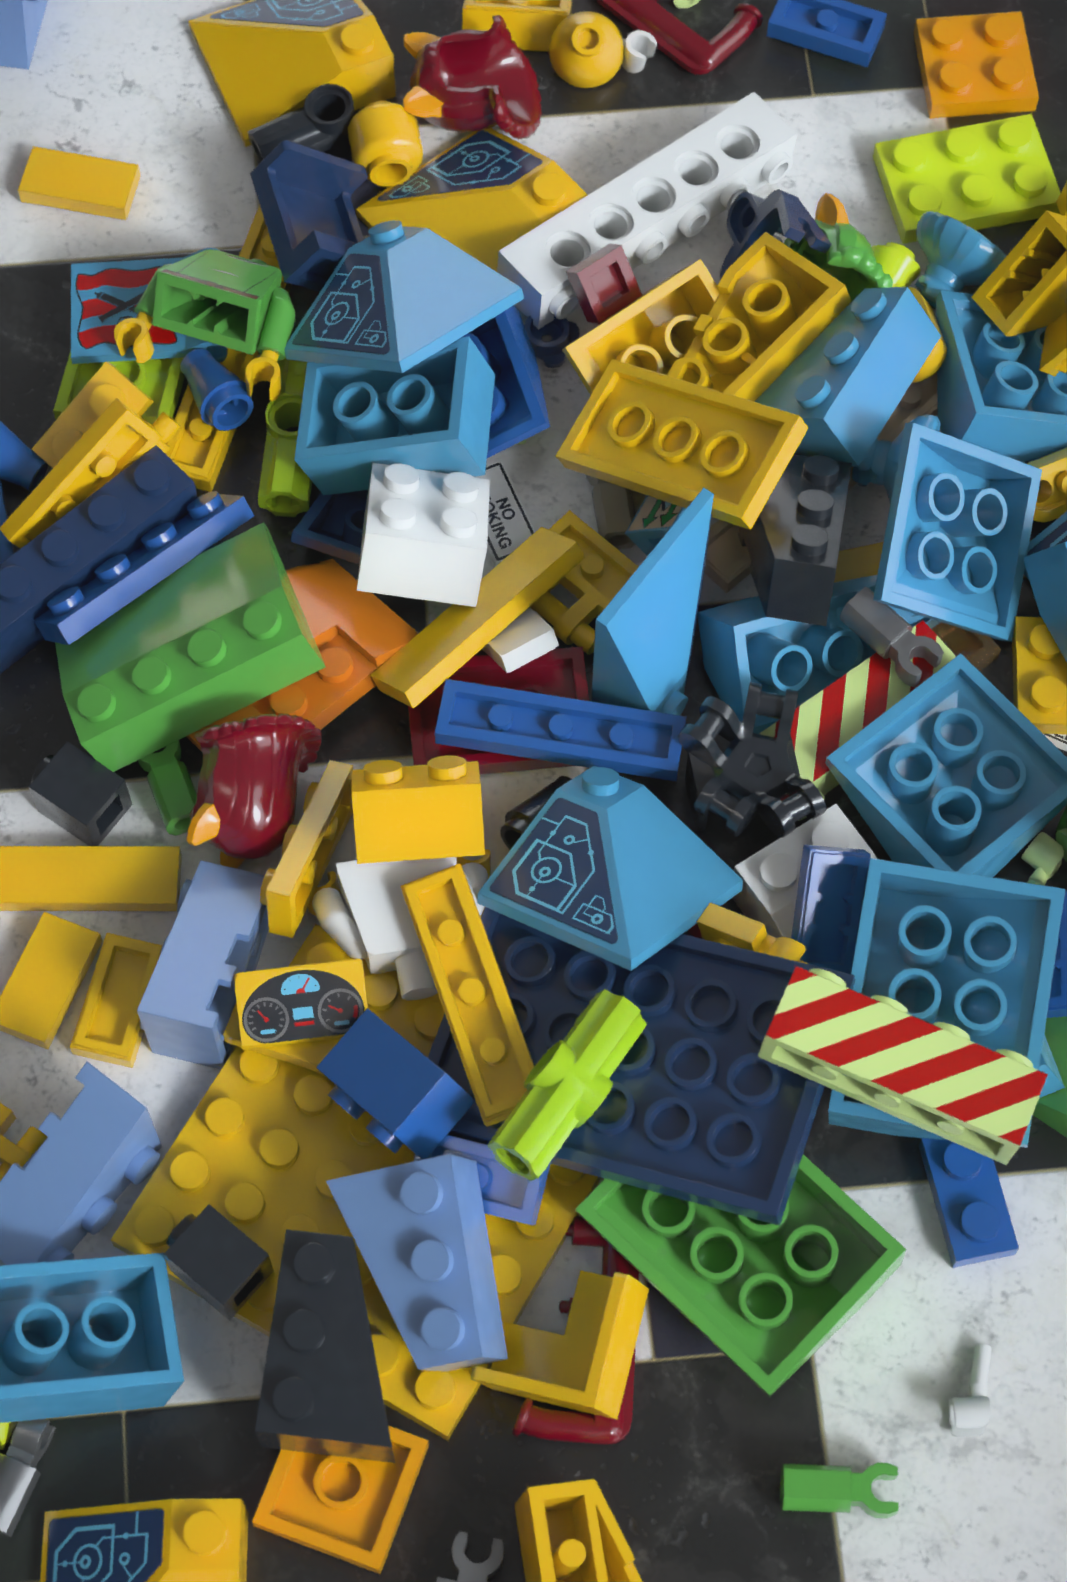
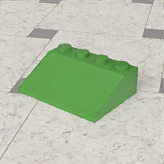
(188, 652)
(746, 1283)

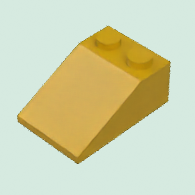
(417, 810)

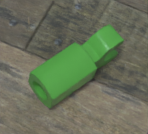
(171, 787)
(835, 1489)

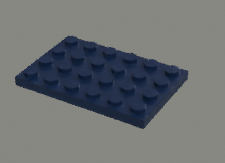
(691, 1097)

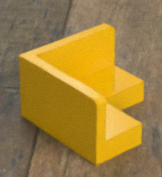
(586, 1364)

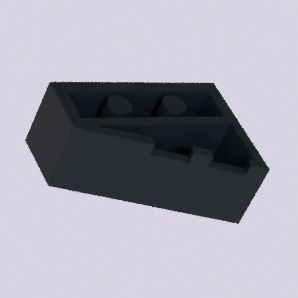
(799, 539)
(320, 1359)

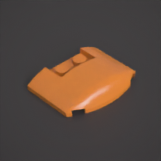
(353, 637)

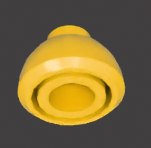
(586, 49)

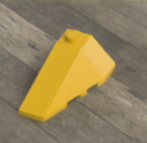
(761, 321)

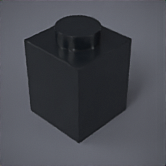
(79, 794)
(217, 1260)

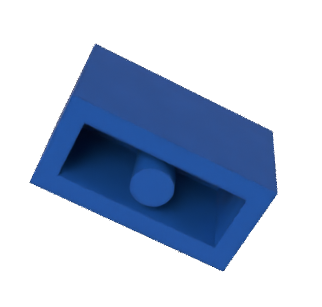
(395, 1084)

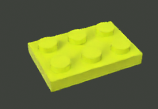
(971, 173)

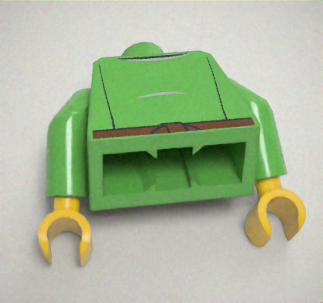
(220, 302)

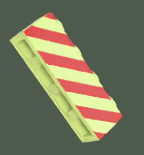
(847, 708)
(903, 1064)

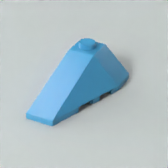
(779, 653)

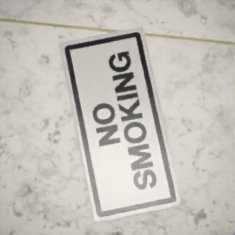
(507, 519)

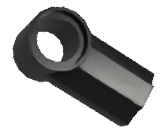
(317, 125)

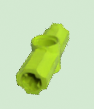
(283, 484)
(567, 1085)

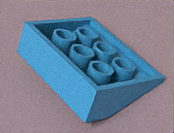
(955, 955)

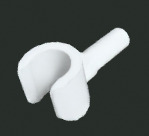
(636, 49)
(971, 1414)

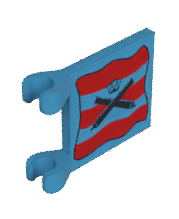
(107, 295)

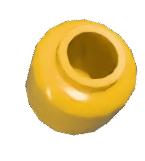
(385, 142)

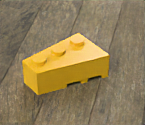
(571, 1535)

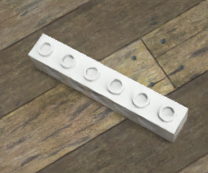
(651, 204)

